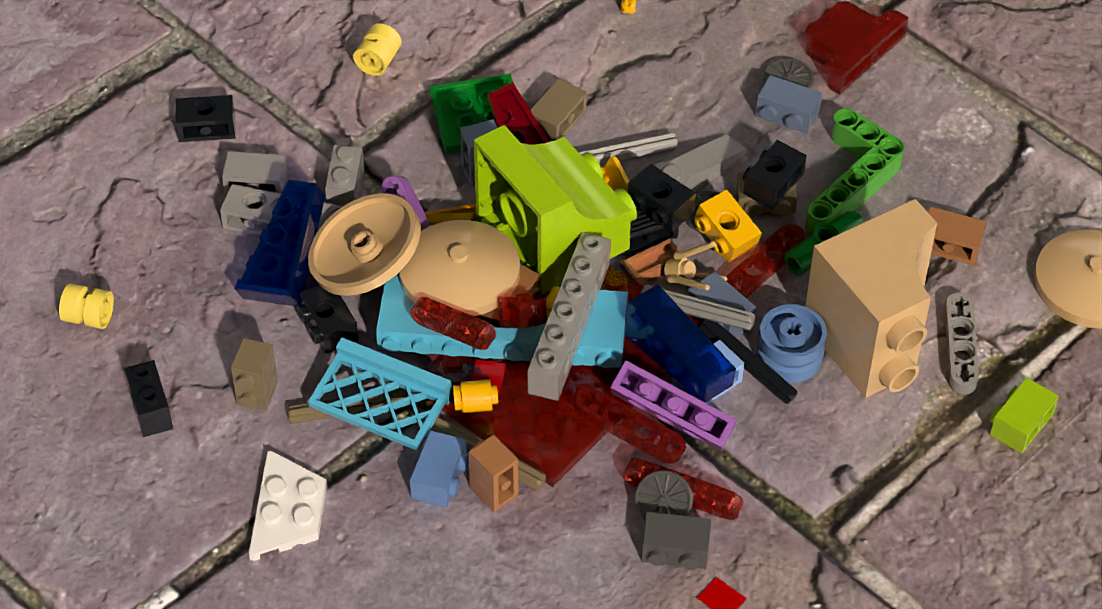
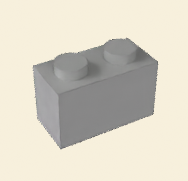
(255, 170)
(344, 175)

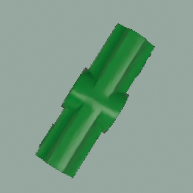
(800, 257)

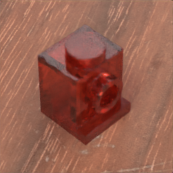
(521, 311)

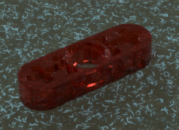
(441, 317)

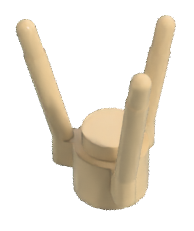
(681, 269)

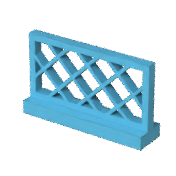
(397, 375)

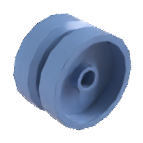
(792, 341)

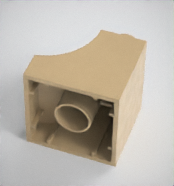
(874, 296)

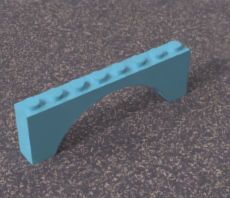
(600, 344)

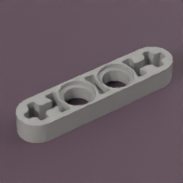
(961, 343)

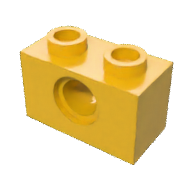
(725, 211)

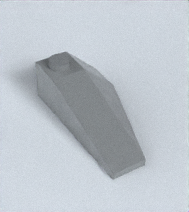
(701, 163)

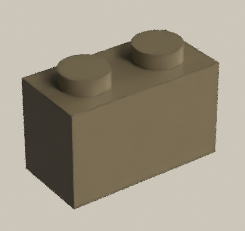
(559, 109)
(254, 374)

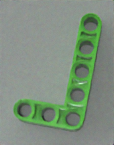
(879, 160)

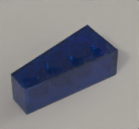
(280, 261)
(677, 344)

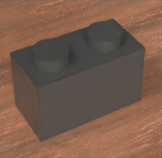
(676, 540)

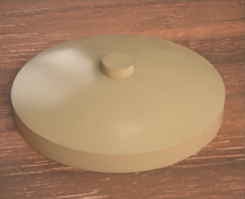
(364, 244)
(462, 266)
(1071, 277)

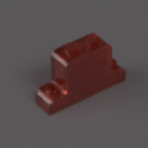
(852, 41)

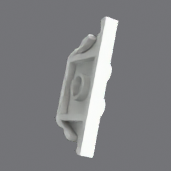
(287, 507)

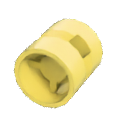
(377, 49)
(81, 305)

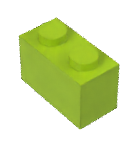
(1023, 414)

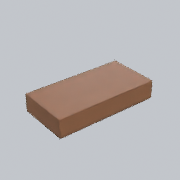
(650, 262)

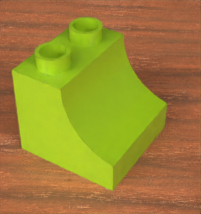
(546, 200)

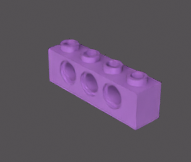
(673, 406)

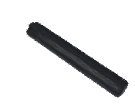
(752, 362)

